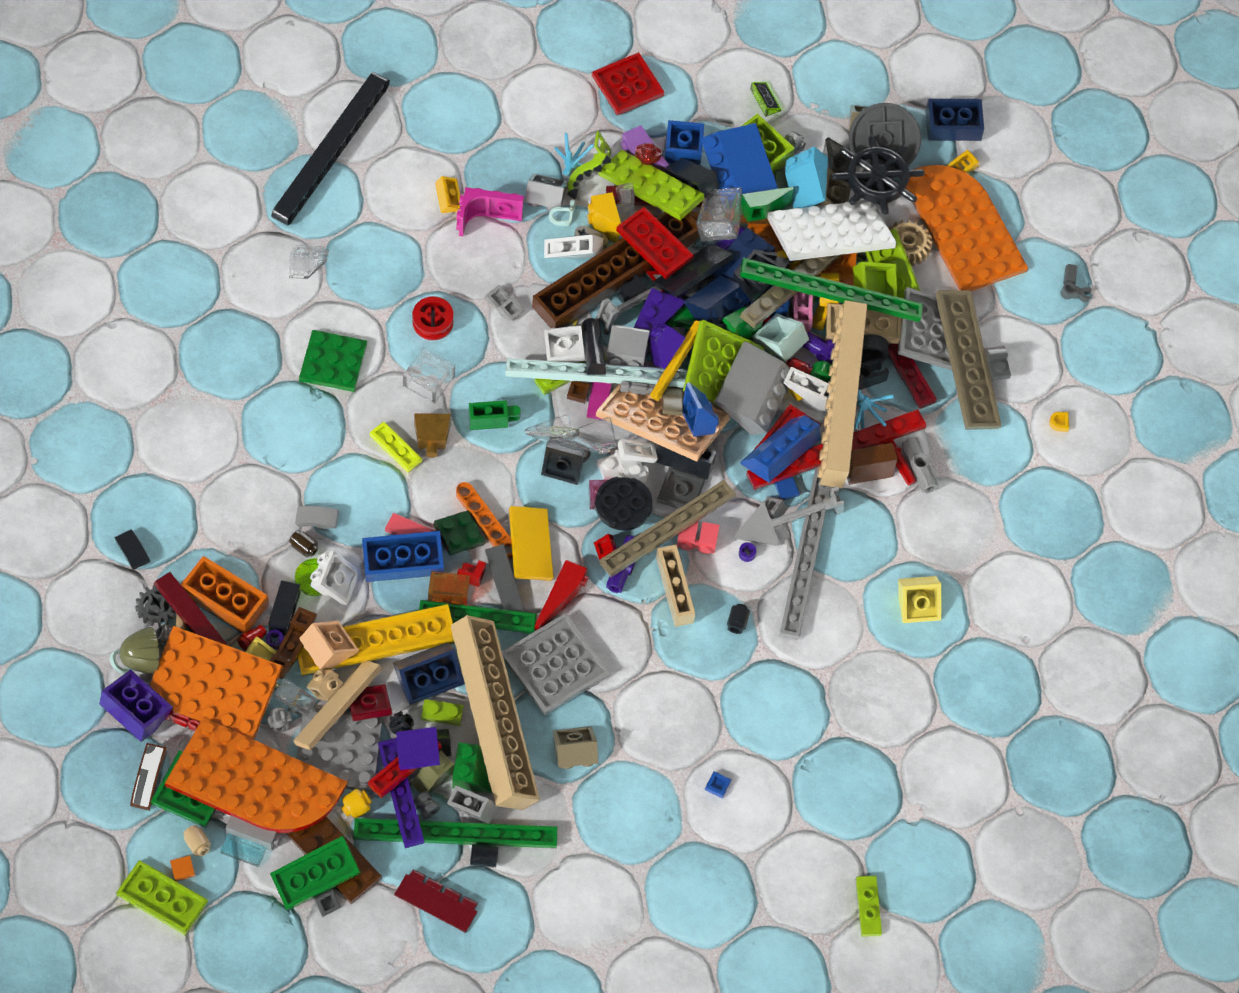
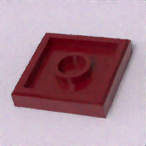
(371, 703)

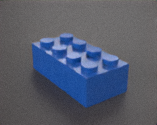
(402, 556)

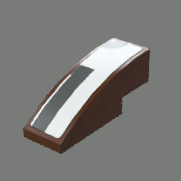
(148, 776)

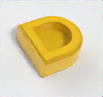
(1059, 421)

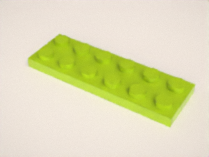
(652, 185)

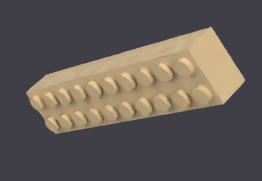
(842, 394)
(495, 713)

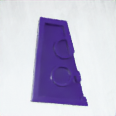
(658, 309)

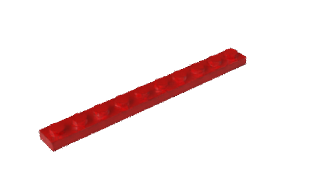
(863, 438)

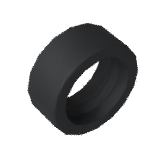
(874, 347)

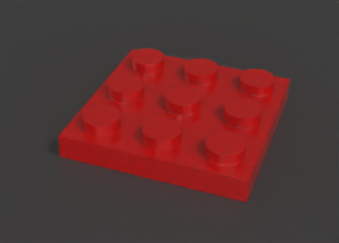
(628, 83)

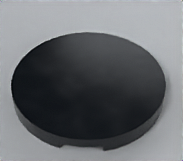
(623, 503)

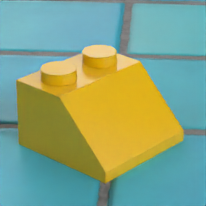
(604, 215)

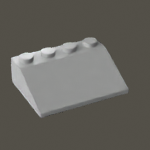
(753, 389)

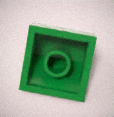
(470, 769)

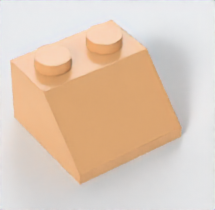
(328, 644)

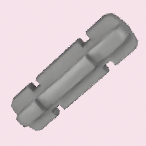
(636, 388)

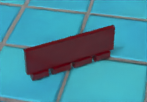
(432, 901)

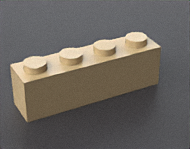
(675, 585)

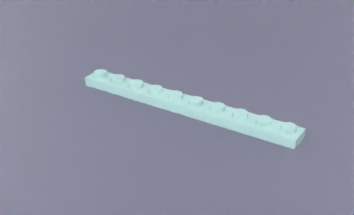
(578, 372)

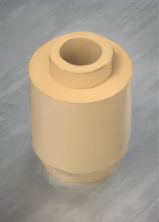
(197, 840)

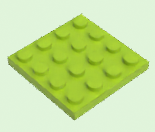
(712, 358)

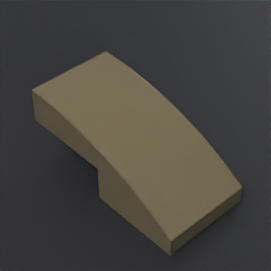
(672, 401)

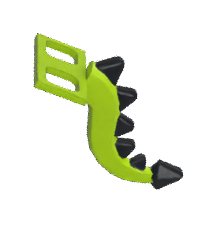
(593, 165)

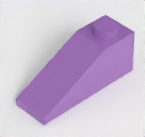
(636, 137)

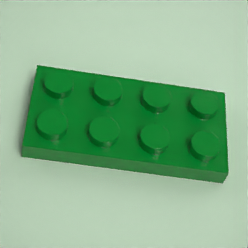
(315, 873)

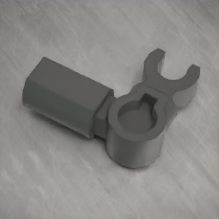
(1069, 289)

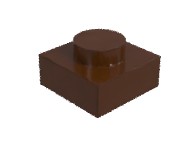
(578, 391)

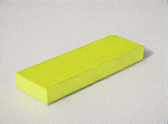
(396, 447)

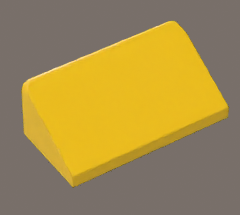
(448, 194)
(820, 317)

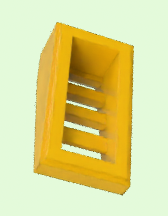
(967, 155)

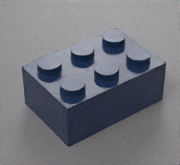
(954, 119)

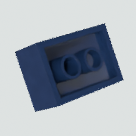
(740, 249)

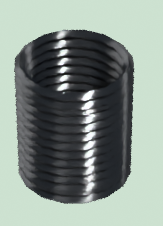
(484, 855)

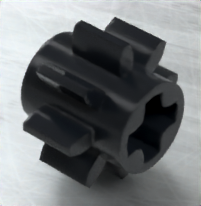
(401, 722)

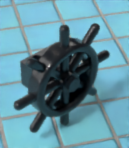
(875, 181)

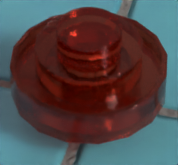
(648, 153)

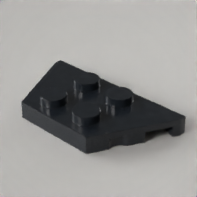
(753, 288)

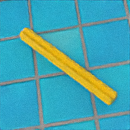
(675, 363)

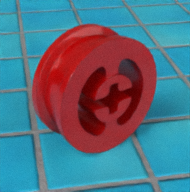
(422, 318)

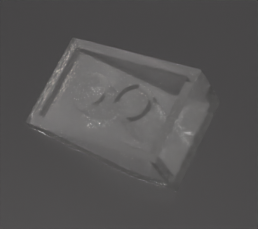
(720, 215)

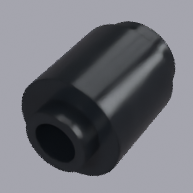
(738, 618)

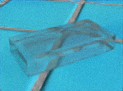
(243, 850)

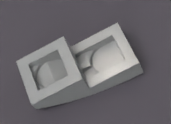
(503, 303)
(317, 516)

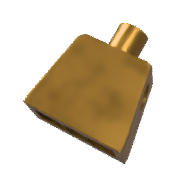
(431, 432)

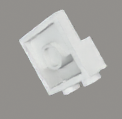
(564, 344)
(615, 466)
(335, 577)

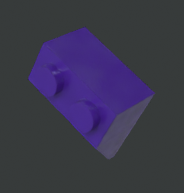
(664, 344)

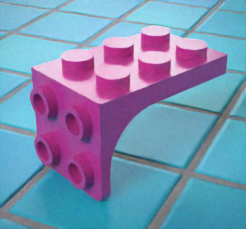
(487, 203)

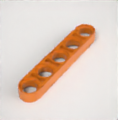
(483, 511)

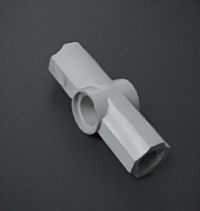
(916, 456)

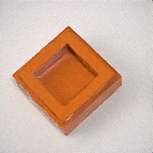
(182, 868)

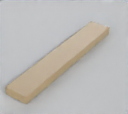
(337, 705)

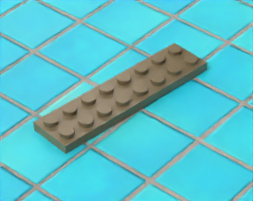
(968, 360)

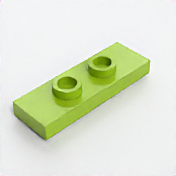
(868, 906)

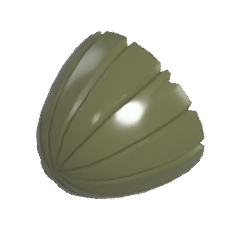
(141, 651)

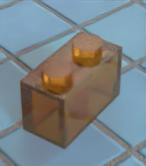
(448, 588)

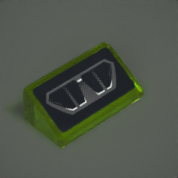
(765, 98)

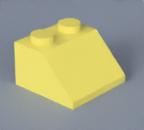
(920, 599)

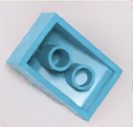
(808, 177)

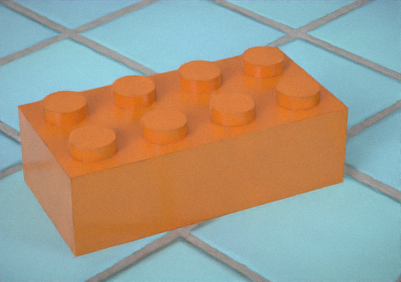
(225, 595)

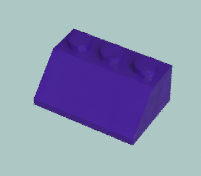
(135, 705)

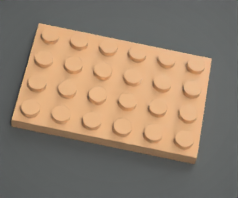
(646, 418)

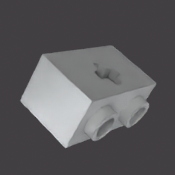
(472, 804)

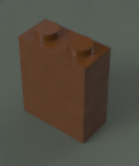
(872, 463)

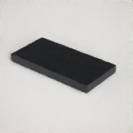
(700, 267)

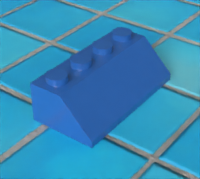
(783, 448)

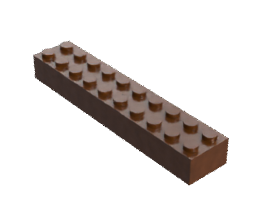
(602, 276)

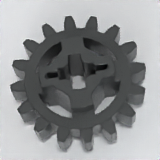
(152, 612)

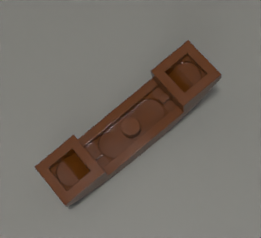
(291, 644)

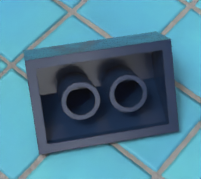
(716, 300)
(429, 673)

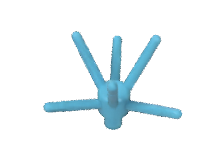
(572, 162)
(865, 403)

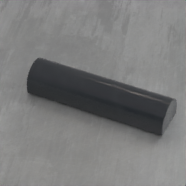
(593, 347)

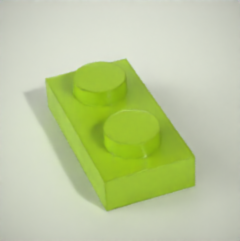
(442, 712)

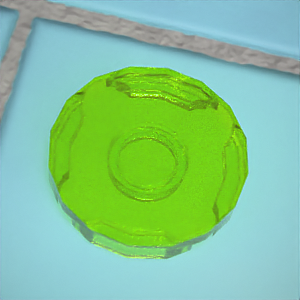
(303, 575)

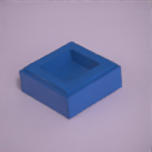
(787, 489)
(718, 784)

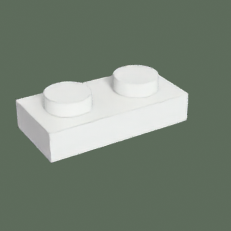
(637, 451)

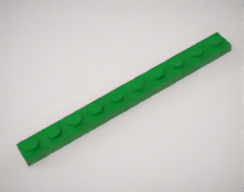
(830, 289)
(460, 833)

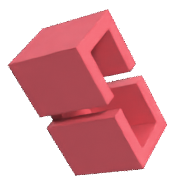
(706, 542)

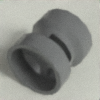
(426, 805)

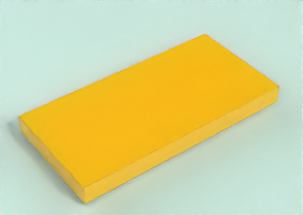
(530, 543)

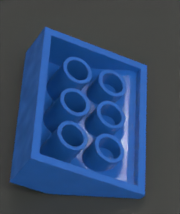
(739, 159)

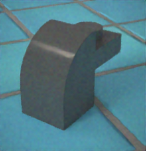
(998, 362)

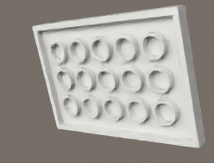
(830, 230)

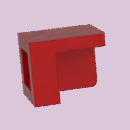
(475, 572)

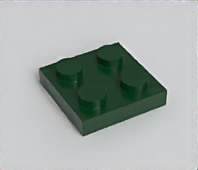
(459, 532)

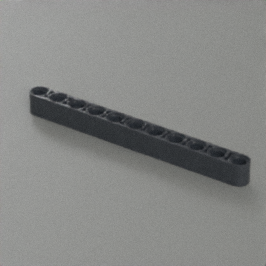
(330, 149)

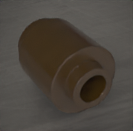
(303, 543)

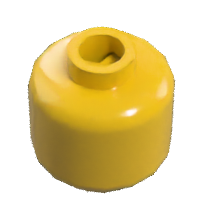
(356, 803)

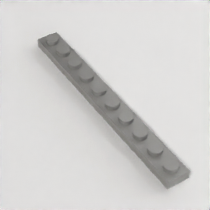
(804, 563)

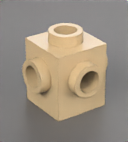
(324, 684)

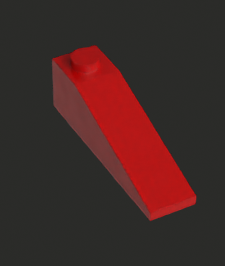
(565, 588)

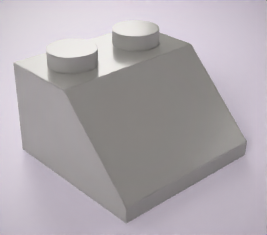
(545, 191)
(627, 346)

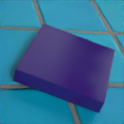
(418, 748)

